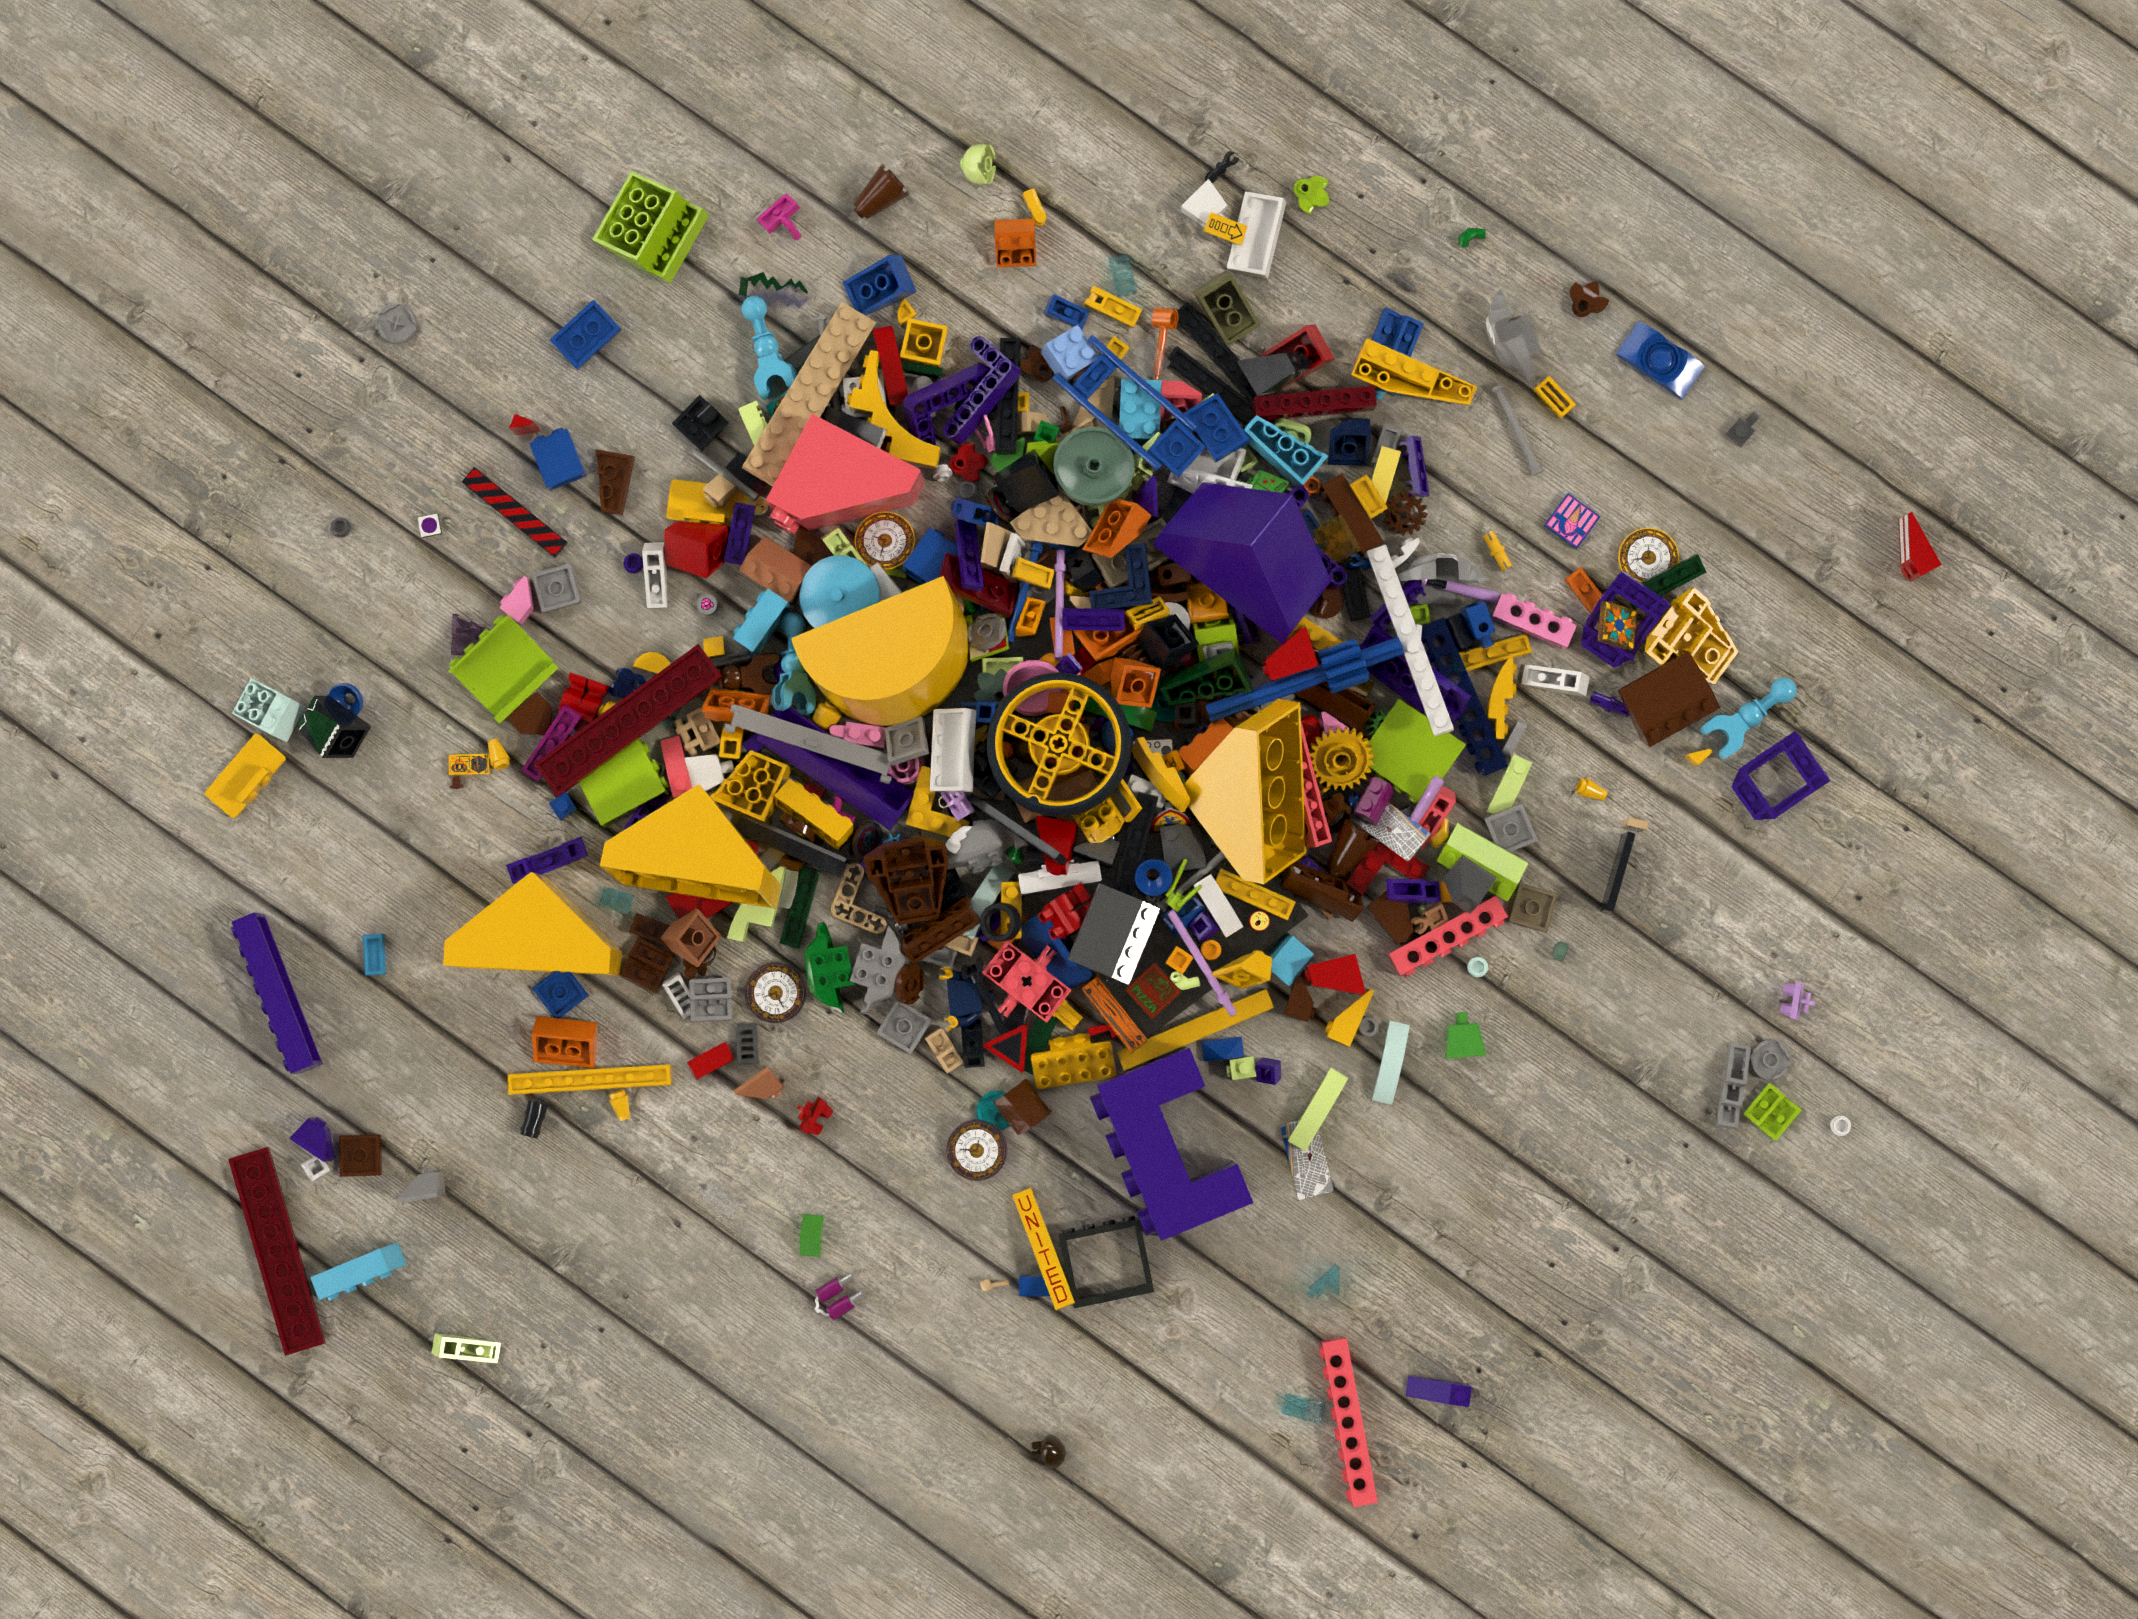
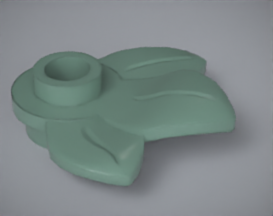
(990, 686)

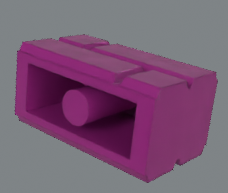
(1374, 800)

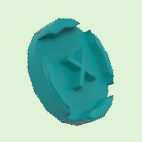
(988, 1111)

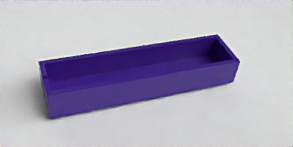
(853, 783)
(276, 993)

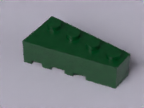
(1209, 678)

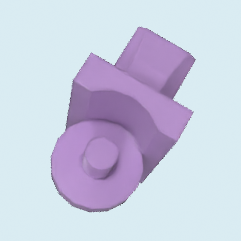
(958, 804)
(1793, 1010)

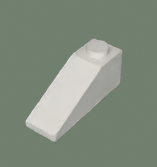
(655, 574)
(1556, 680)

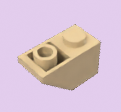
(719, 491)

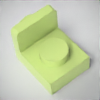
(1241, 1068)

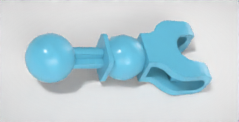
(766, 348)
(793, 681)
(1749, 715)

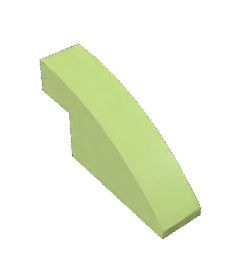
(754, 914)

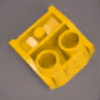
(1100, 822)

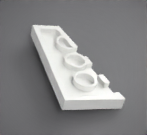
(1192, 479)

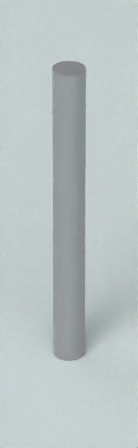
(719, 470)

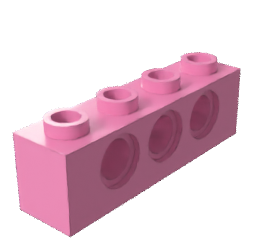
(1503, 615)

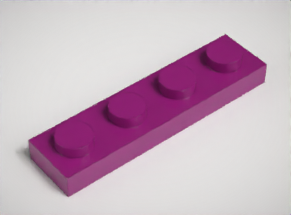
(555, 735)

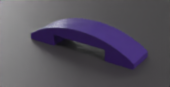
(548, 860)

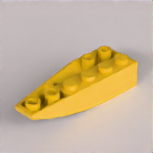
(1408, 376)

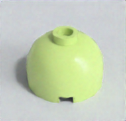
(978, 164)

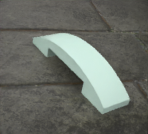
(988, 894)
(1391, 1062)

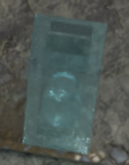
(616, 900)
(1330, 1278)
(1303, 1408)

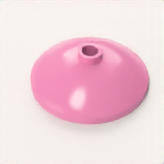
(1037, 703)

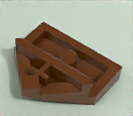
(532, 716)

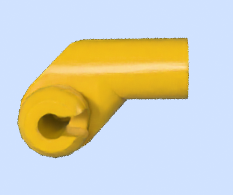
(1441, 834)

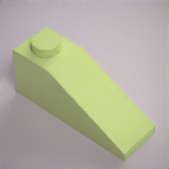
(1509, 784)
(465, 1348)

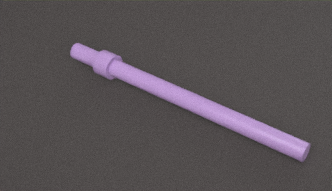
(1060, 571)
(1222, 996)

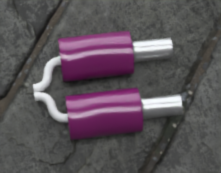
(831, 1289)

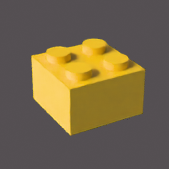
(924, 343)

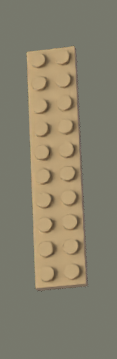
(809, 391)

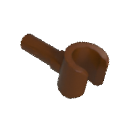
(1066, 426)

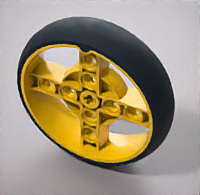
(1112, 766)

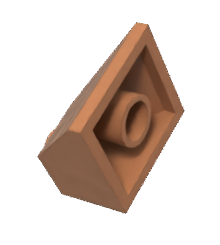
(691, 937)
(762, 1085)

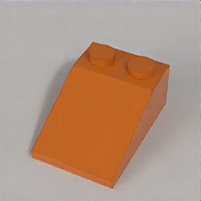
(1116, 528)
(1108, 643)

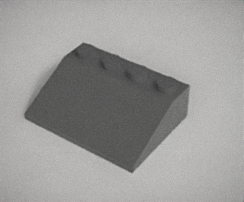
(1113, 934)

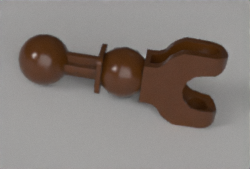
(749, 675)

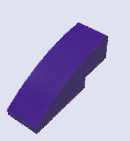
(1413, 891)

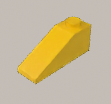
(1347, 1022)

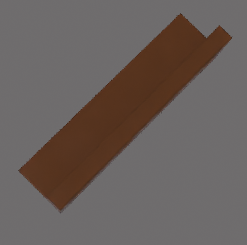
(940, 930)

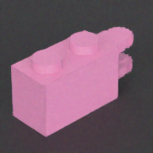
(861, 734)

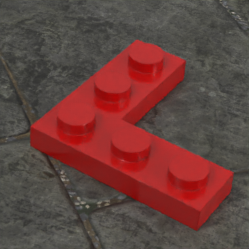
(1373, 861)

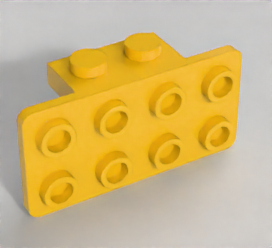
(688, 504)
(245, 776)
(1073, 1062)

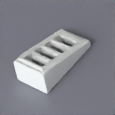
(670, 981)

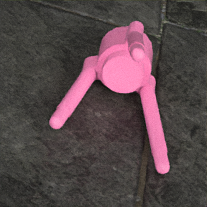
(990, 441)

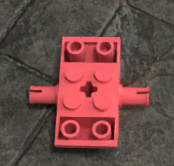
(1011, 966)

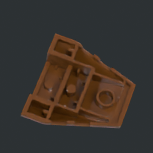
(909, 877)

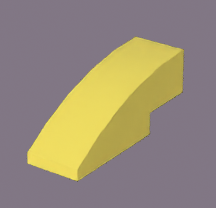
(1385, 470)

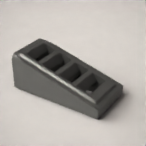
(740, 1044)

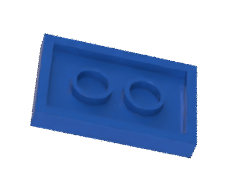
(585, 334)
(1217, 428)

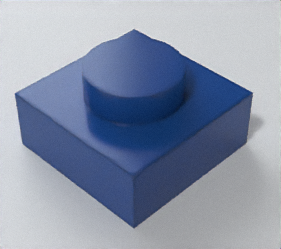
(563, 806)

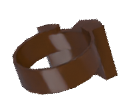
(1333, 808)
(691, 970)

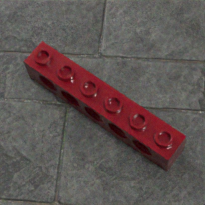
(1315, 403)

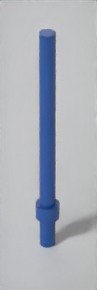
(1035, 549)

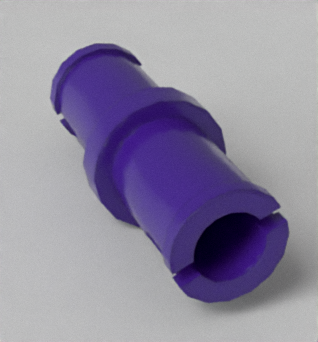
(1608, 703)

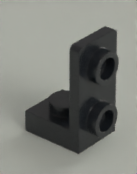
(973, 1045)

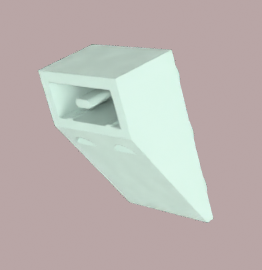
(268, 710)

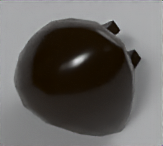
(1021, 749)
(1050, 1450)

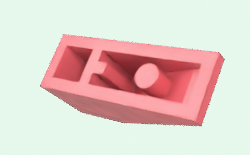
(675, 765)
(1437, 812)

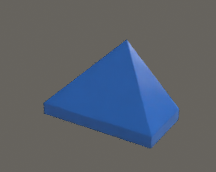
(1222, 1049)

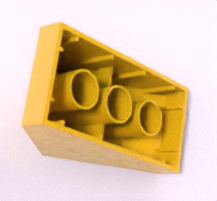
(1254, 793)
(690, 852)
(533, 931)

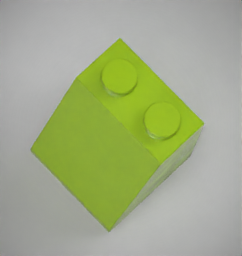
(1214, 632)

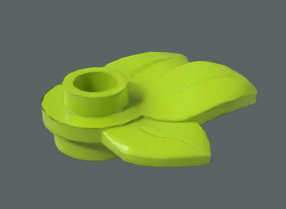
(1314, 194)

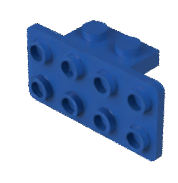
(1037, 937)

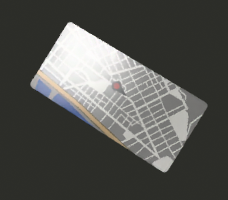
(1396, 832)
(1307, 1167)

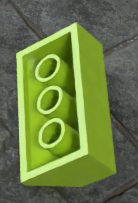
(1486, 854)

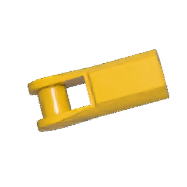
(1034, 207)

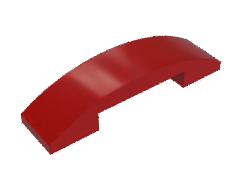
(890, 364)

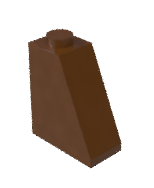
(1393, 918)

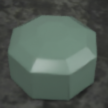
(1560, 951)

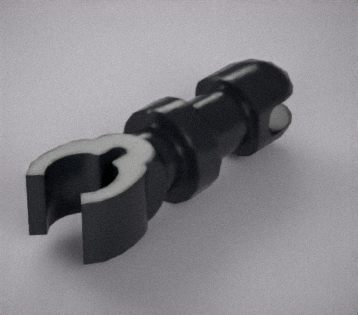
(1221, 167)

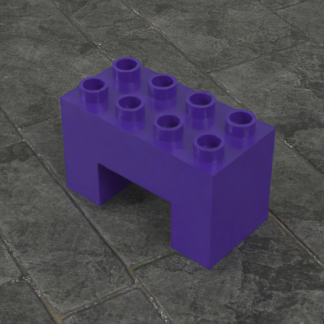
(1156, 1167)

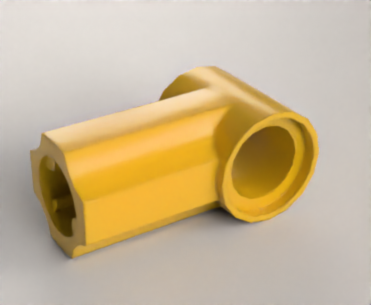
(1067, 1015)

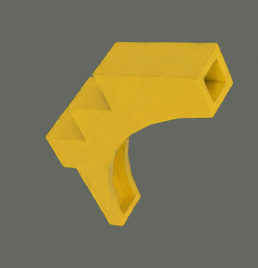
(870, 402)

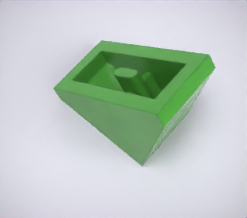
(811, 1235)

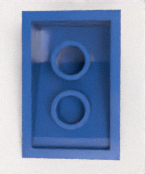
(880, 285)

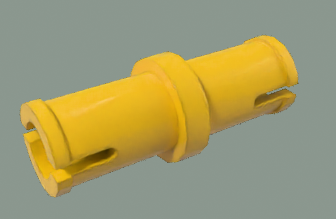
(1497, 551)

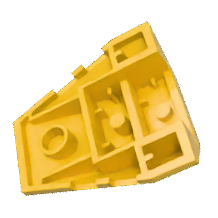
(1693, 628)

